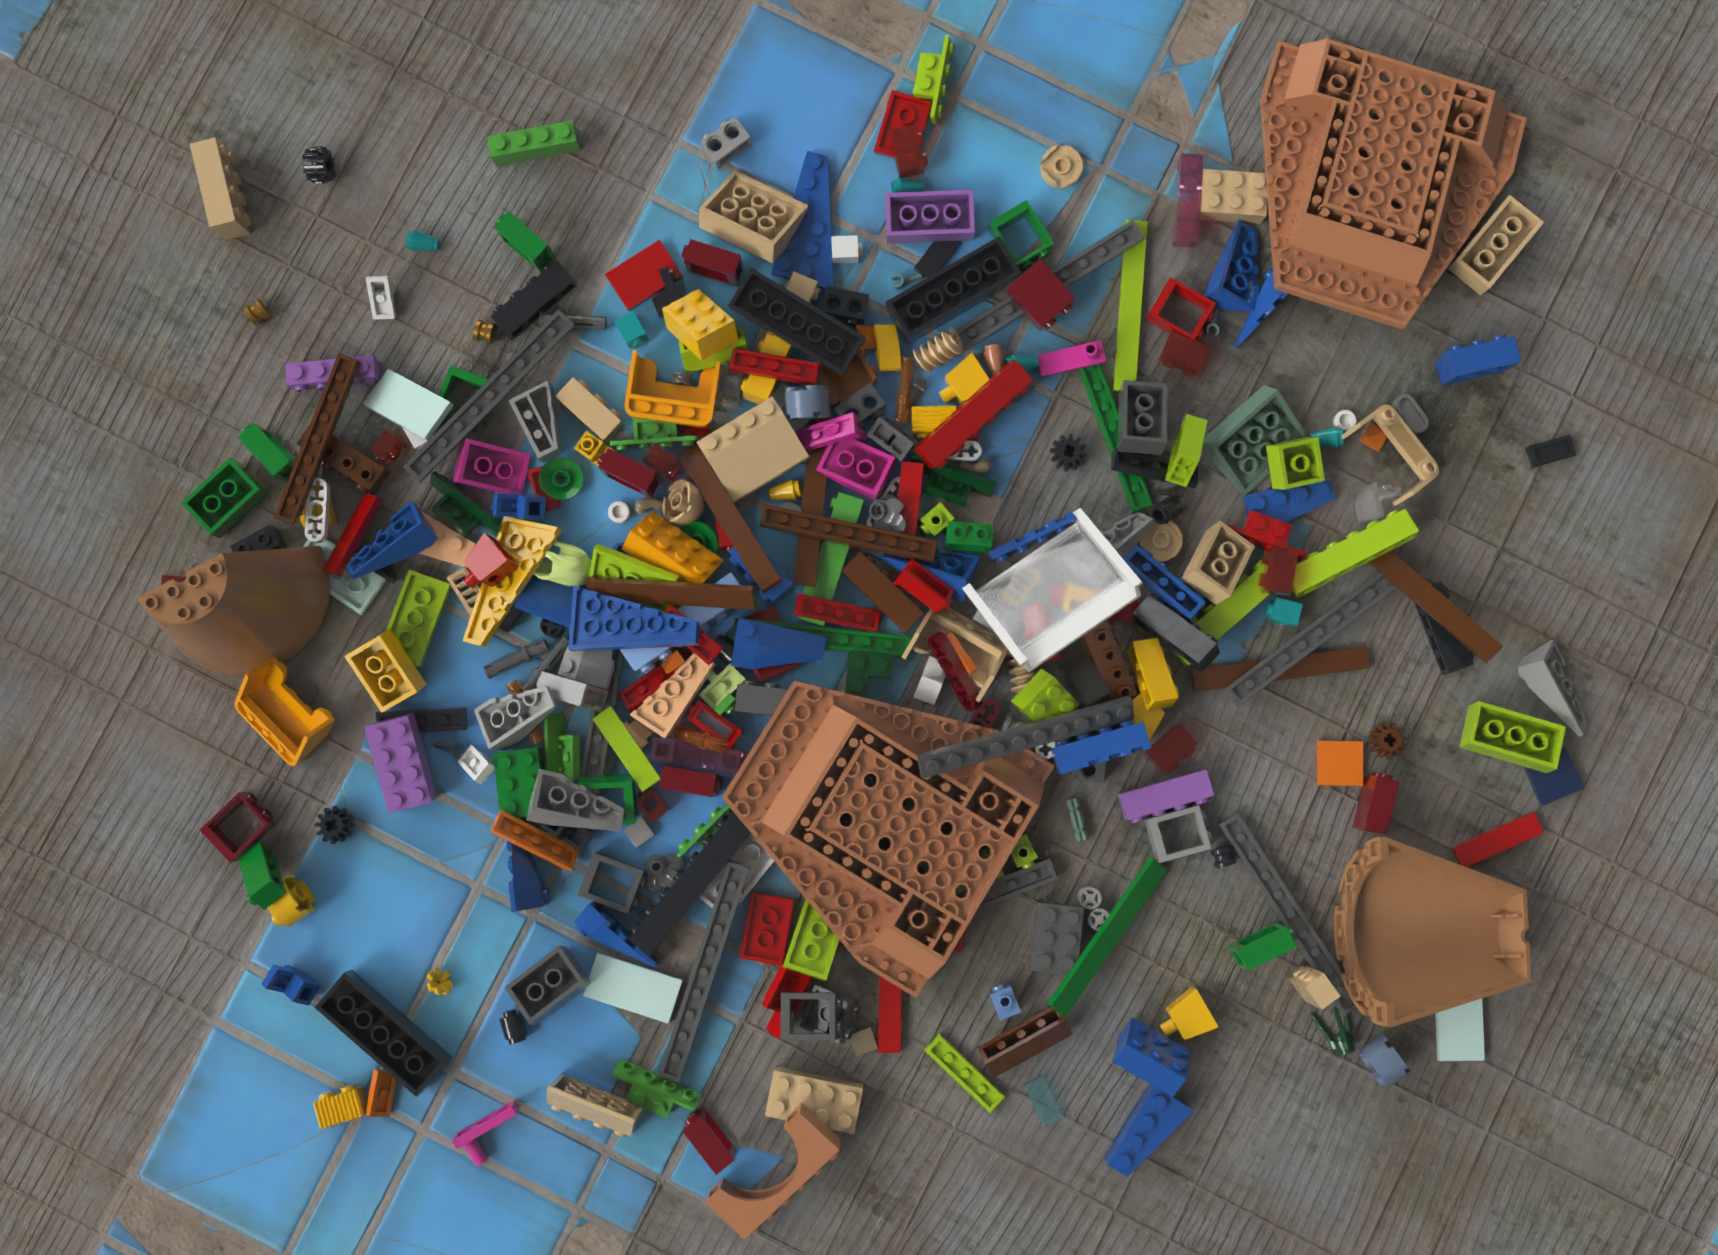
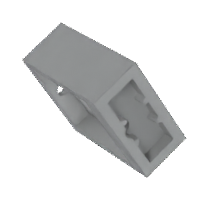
(573, 691)
(1156, 838)

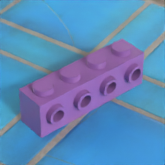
(314, 374)
(1166, 794)

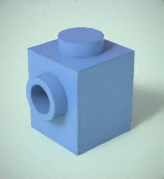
(1004, 1001)

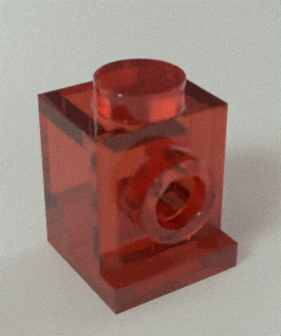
(387, 448)
(655, 813)

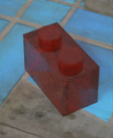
(907, 151)
(1184, 354)
(662, 463)
(1278, 571)
(1170, 749)

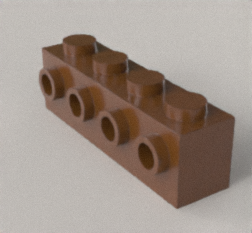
(352, 465)
(879, 590)
(1109, 662)
(1024, 1041)

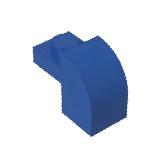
(519, 504)
(292, 982)

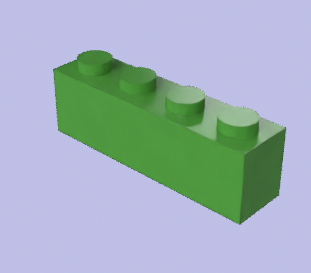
(533, 143)

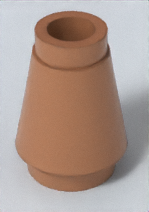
(994, 357)

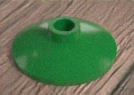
(565, 469)
(699, 529)

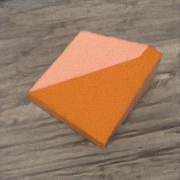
(867, 331)
(1373, 437)
(673, 661)

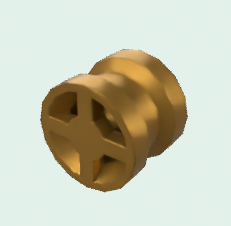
(257, 312)
(484, 331)

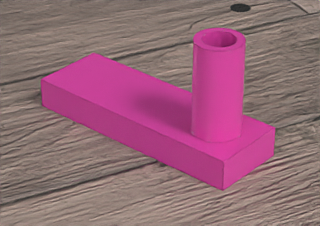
(1072, 358)
(831, 432)
(468, 1135)

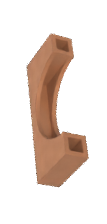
(747, 1209)

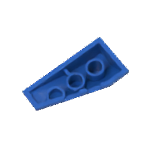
(770, 645)

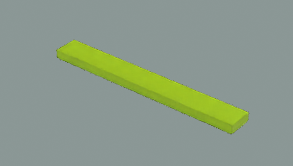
(1130, 311)

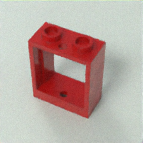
(1191, 296)

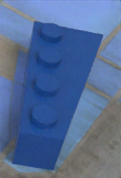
(1101, 747)
(1146, 1129)

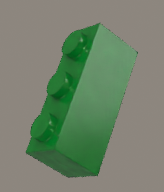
(261, 876)

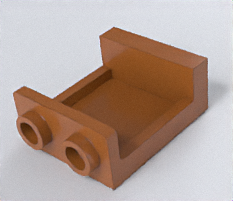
(855, 379)

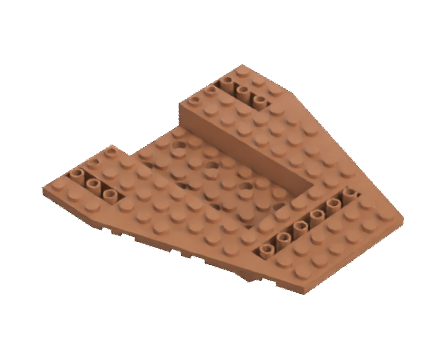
(1359, 248)
(876, 902)

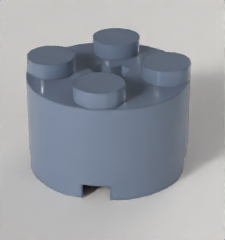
(807, 402)
(1385, 1060)

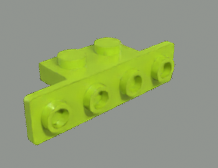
(932, 76)

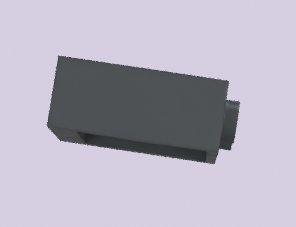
(592, 872)
(787, 1015)

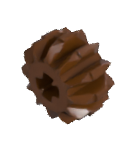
(1387, 731)

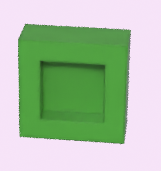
(726, 706)

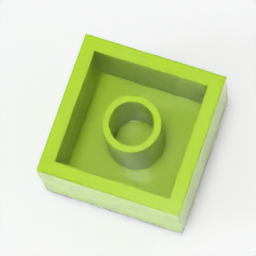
(1295, 463)
(1044, 698)

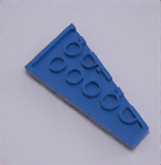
(811, 244)
(615, 624)

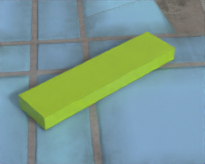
(627, 748)
(964, 1073)

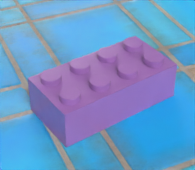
(929, 216)
(401, 762)

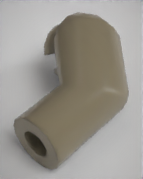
(980, 468)
(646, 503)

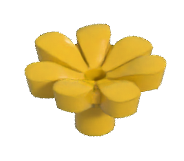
(438, 982)

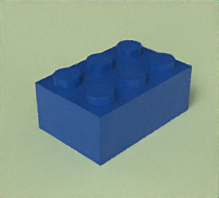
(1477, 360)
(773, 595)
(1152, 1057)

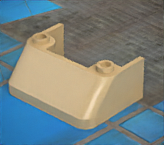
(1407, 445)
(977, 641)

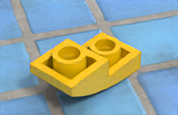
(888, 347)
(591, 447)

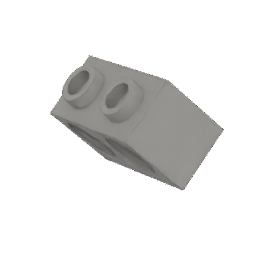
(730, 146)

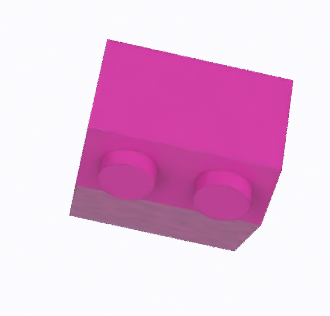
(490, 467)
(858, 467)

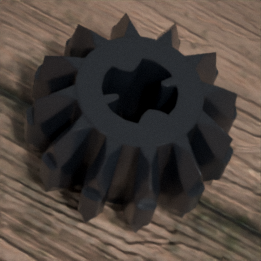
(318, 164)
(1076, 457)
(342, 822)

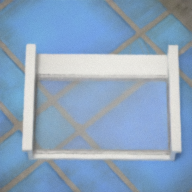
(1056, 593)

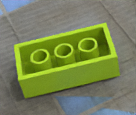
(1512, 737)

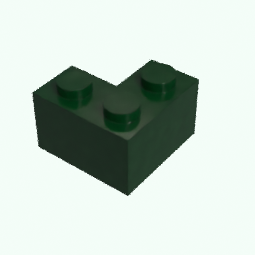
(863, 666)

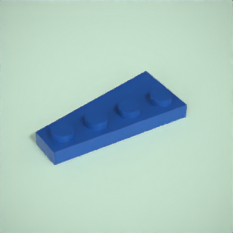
(1291, 502)
(1002, 552)

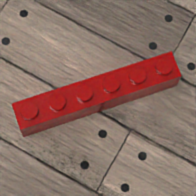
(973, 414)

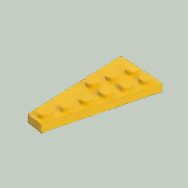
(528, 546)

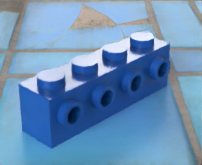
(1165, 585)

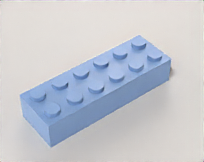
(644, 659)

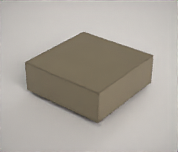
(863, 1041)

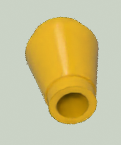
(786, 491)

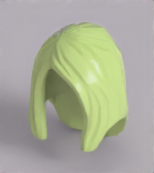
(567, 567)

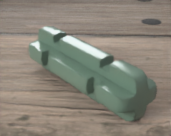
(1077, 819)

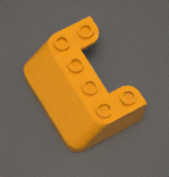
(668, 401)
(279, 713)

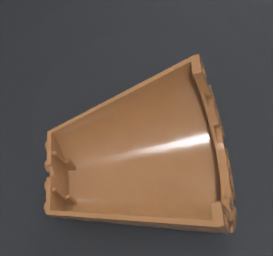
(244, 607)
(1426, 933)

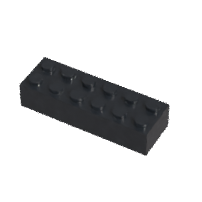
(952, 290)
(797, 322)
(383, 1032)

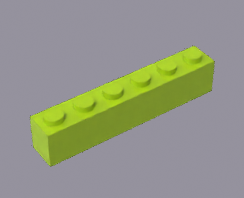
(1353, 552)
(1226, 614)

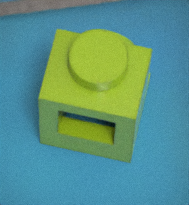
(934, 529)
(1028, 860)

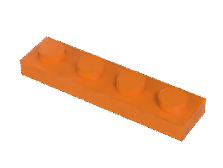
(534, 840)

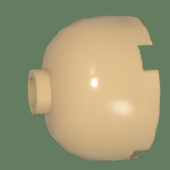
(683, 503)

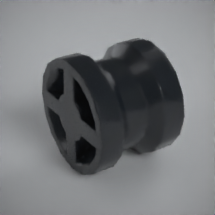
(547, 626)
(1223, 856)

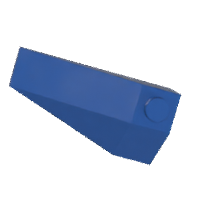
(1235, 274)
(1266, 302)
(403, 538)
(953, 569)
(527, 886)
(603, 927)

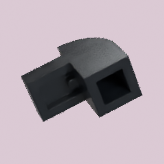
(671, 293)
(575, 837)

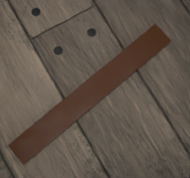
(317, 439)
(813, 503)
(730, 519)
(848, 533)
(675, 592)
(1437, 606)
(1310, 665)

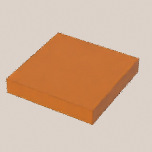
(1340, 763)

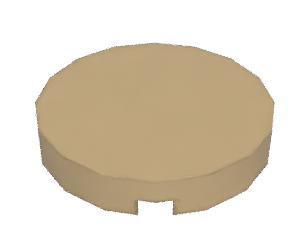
(1061, 166)
(1162, 541)

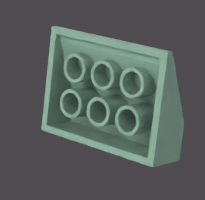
(1241, 439)

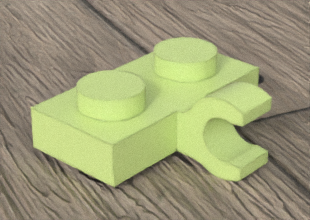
(721, 685)

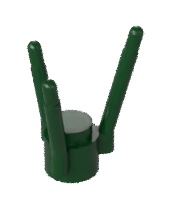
(1343, 1040)

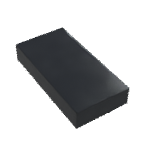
(935, 257)
(1550, 451)

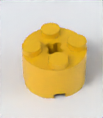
(293, 904)

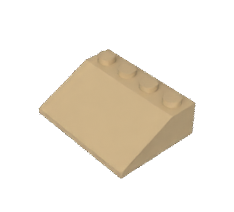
(752, 216)
(753, 449)
(593, 1104)

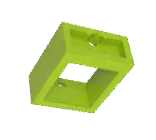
(1186, 450)

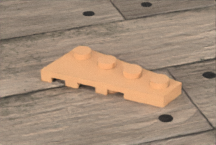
(450, 545)
(668, 704)

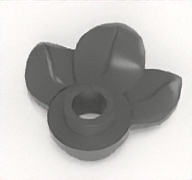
(890, 517)
(664, 875)

